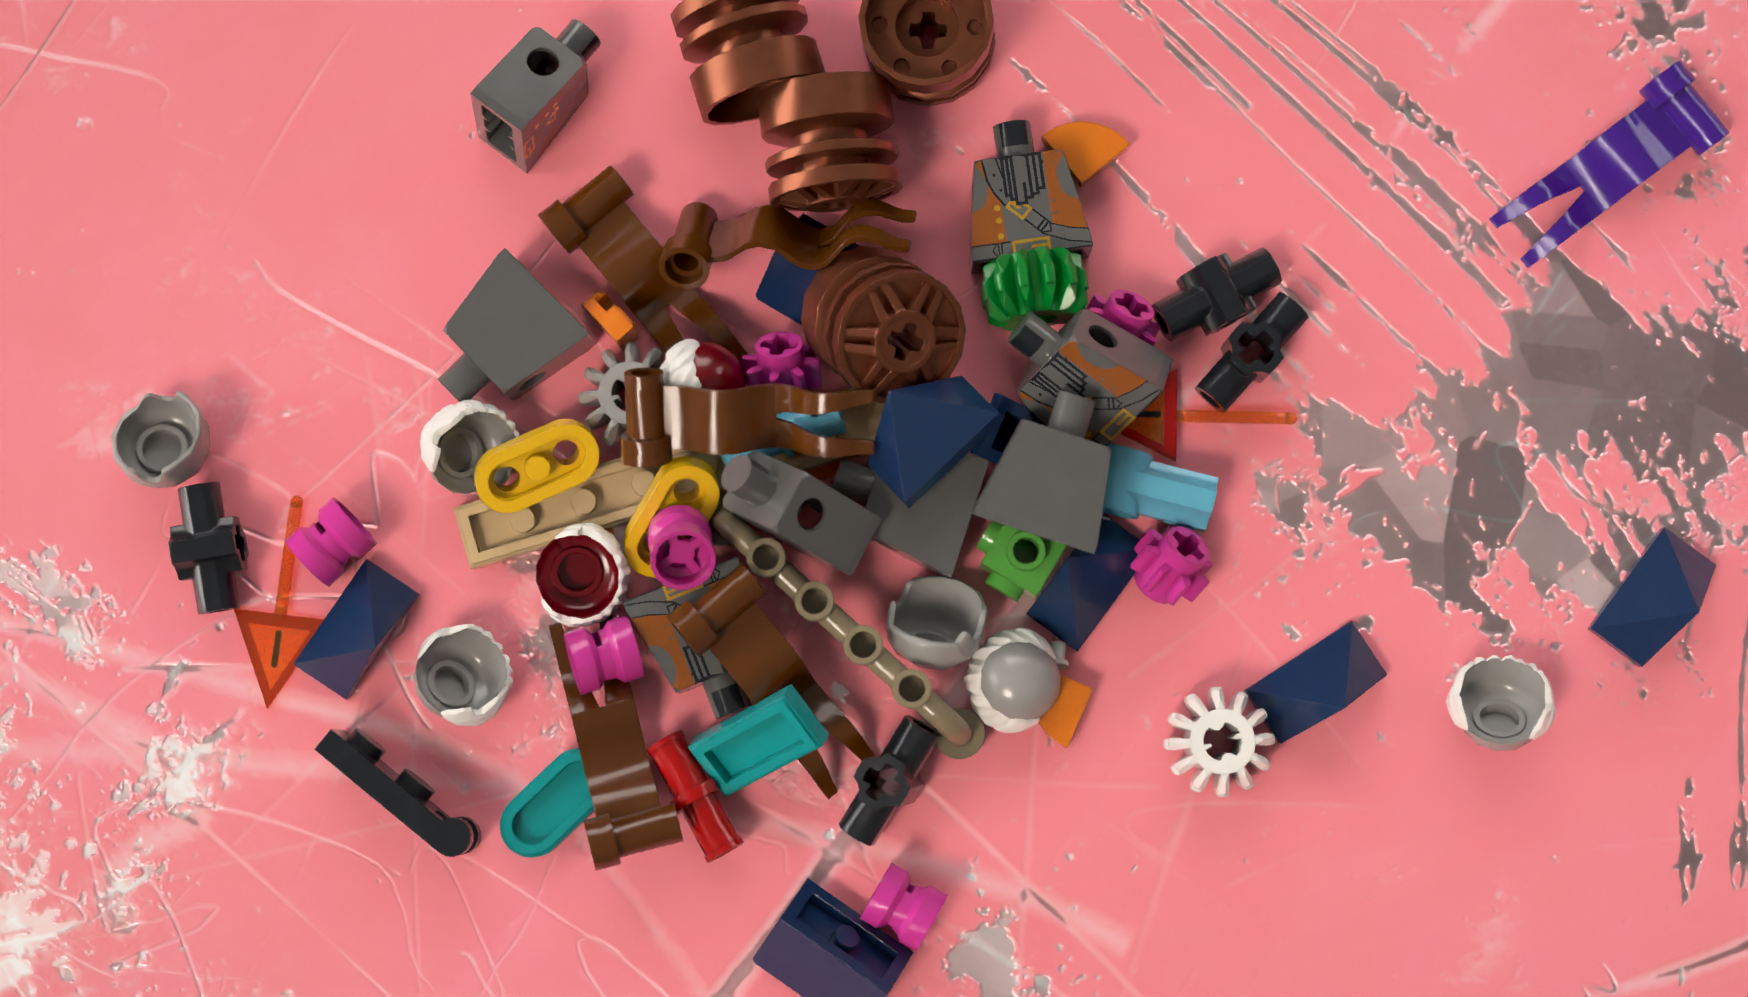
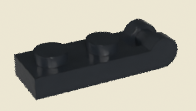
(402, 795)

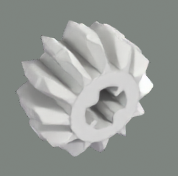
(1223, 763)

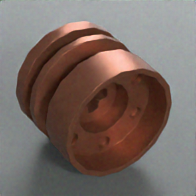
(742, 52)
(936, 74)
(828, 132)
(866, 297)

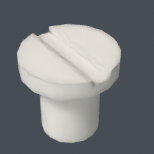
(1059, 650)

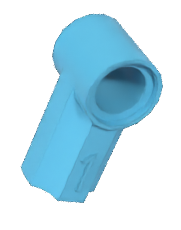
(1157, 490)

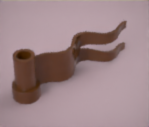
(705, 240)
(629, 260)
(727, 419)
(761, 659)
(615, 769)

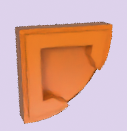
(1086, 147)
(611, 319)
(1066, 712)

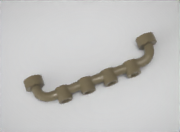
(959, 728)

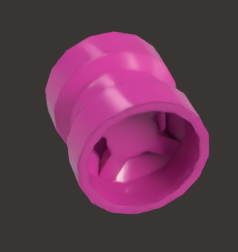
(330, 542)
(684, 561)
(603, 655)
(904, 907)

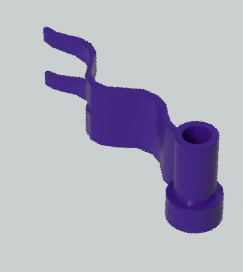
(1622, 157)

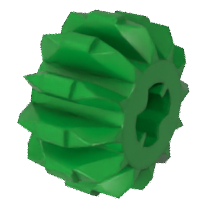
(1036, 281)

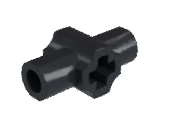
(1216, 294)
(1272, 331)
(208, 548)
(872, 805)

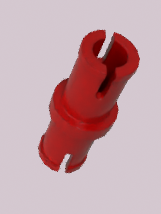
(694, 796)

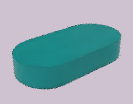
(548, 808)

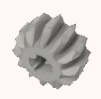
(610, 387)

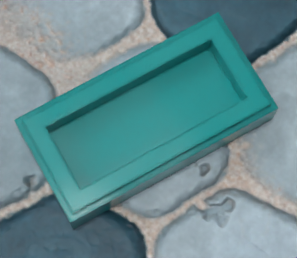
(758, 740)

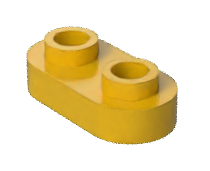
(538, 469)
(662, 495)

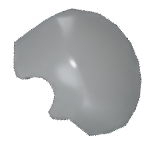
(161, 440)
(936, 622)

